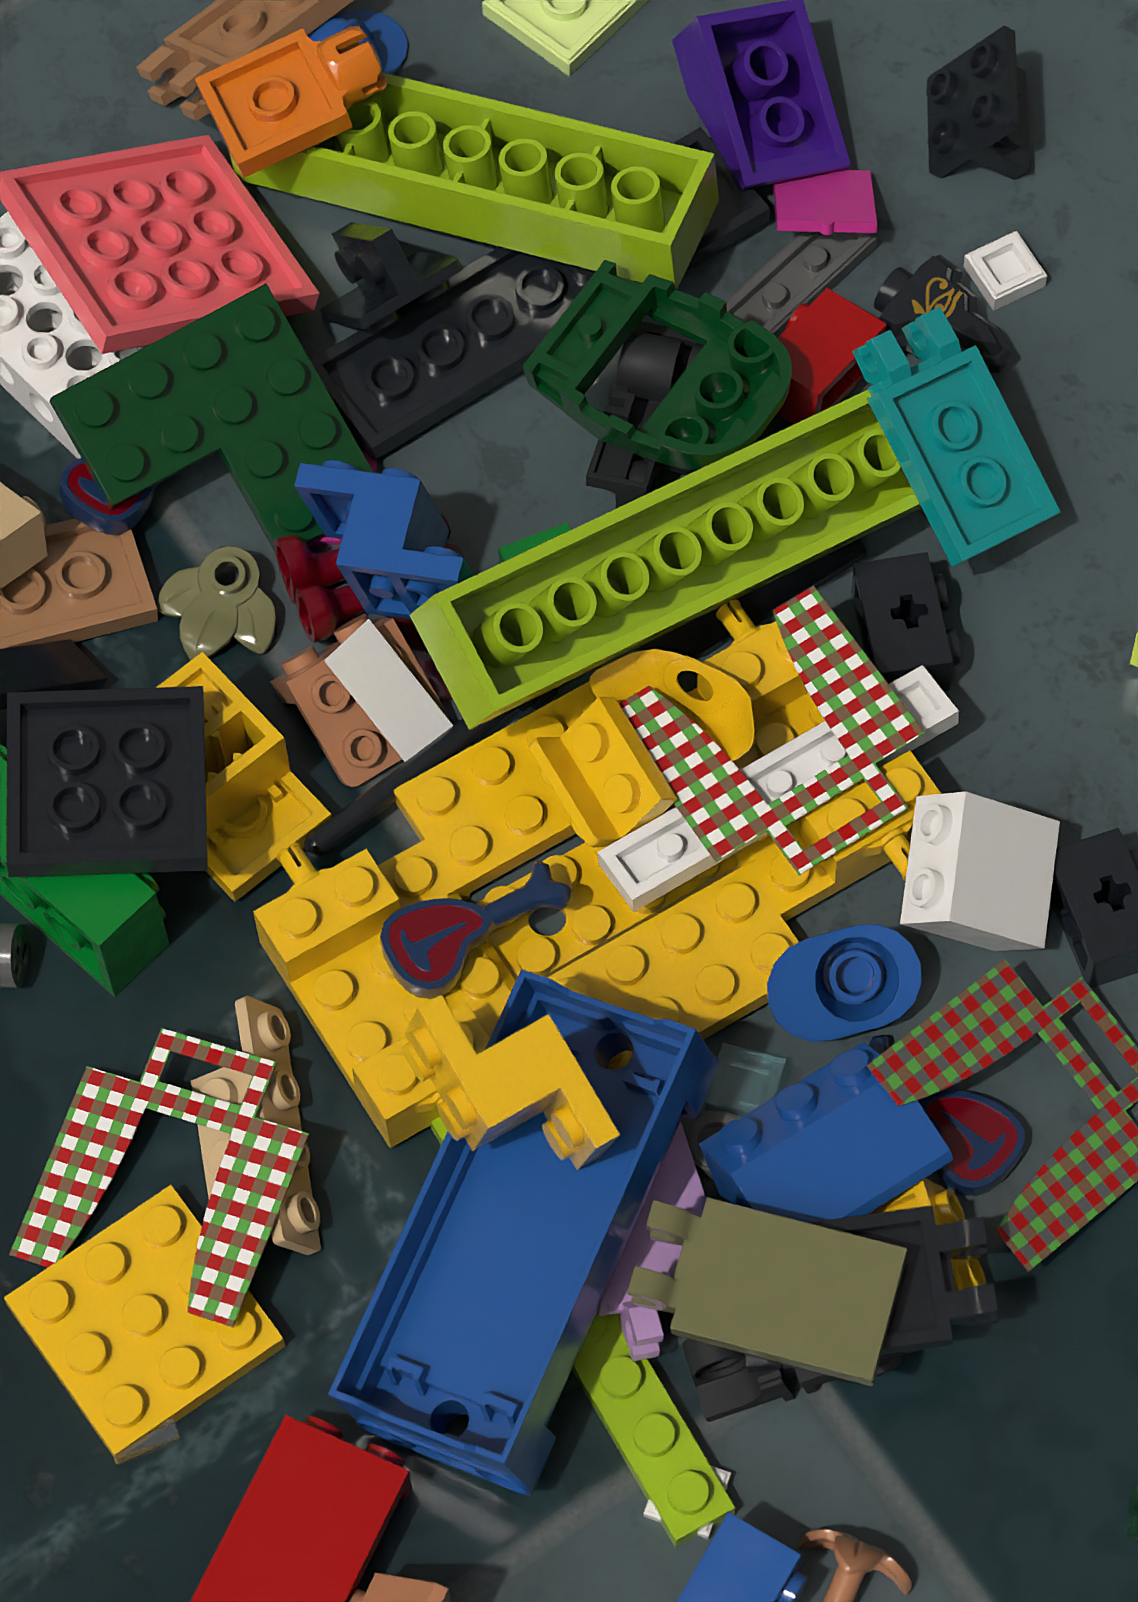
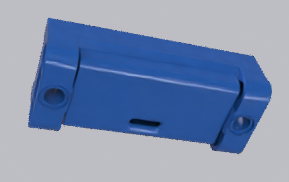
(518, 1251)

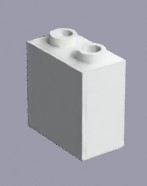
(980, 872)

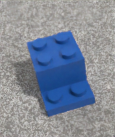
(388, 533)

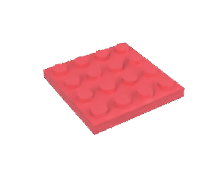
(151, 239)

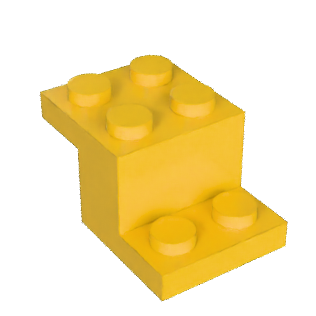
(250, 792)
(508, 1084)

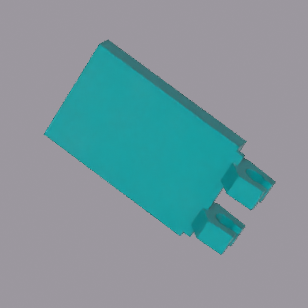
(954, 438)

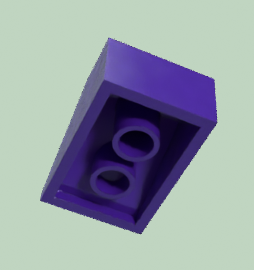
(762, 92)

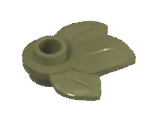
(217, 612)

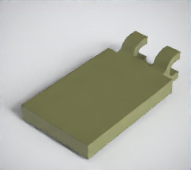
(774, 1287)

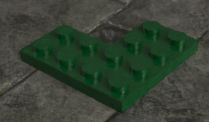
(212, 387)

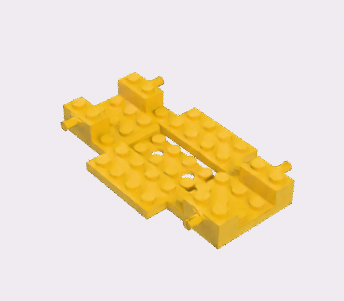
(682, 958)

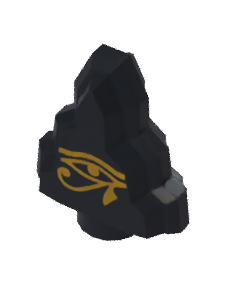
(937, 285)

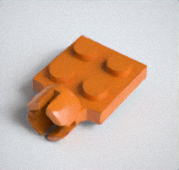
(290, 94)

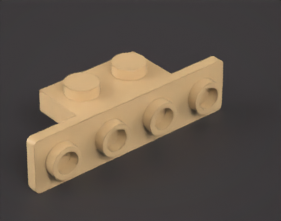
(265, 1035)

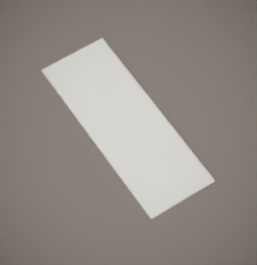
(387, 691)

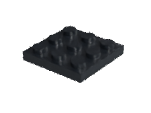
(106, 781)

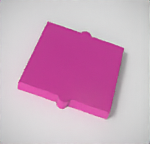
(826, 203)

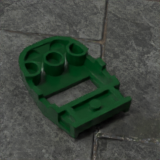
(712, 408)

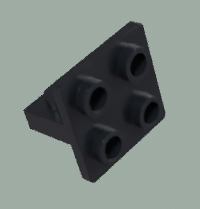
(980, 109)
(383, 277)

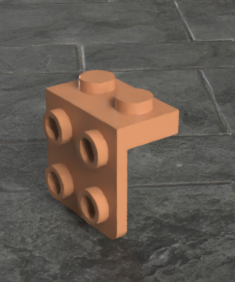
(335, 718)

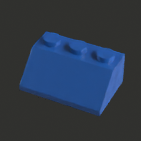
(825, 1146)

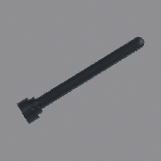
(382, 793)

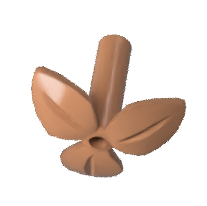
(854, 1561)

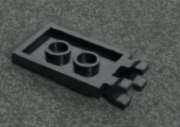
(927, 1291)

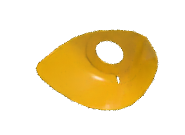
(723, 717)

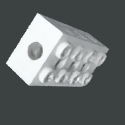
(40, 334)

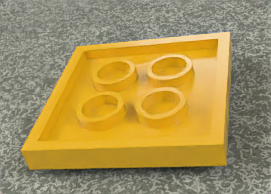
(121, 1330)

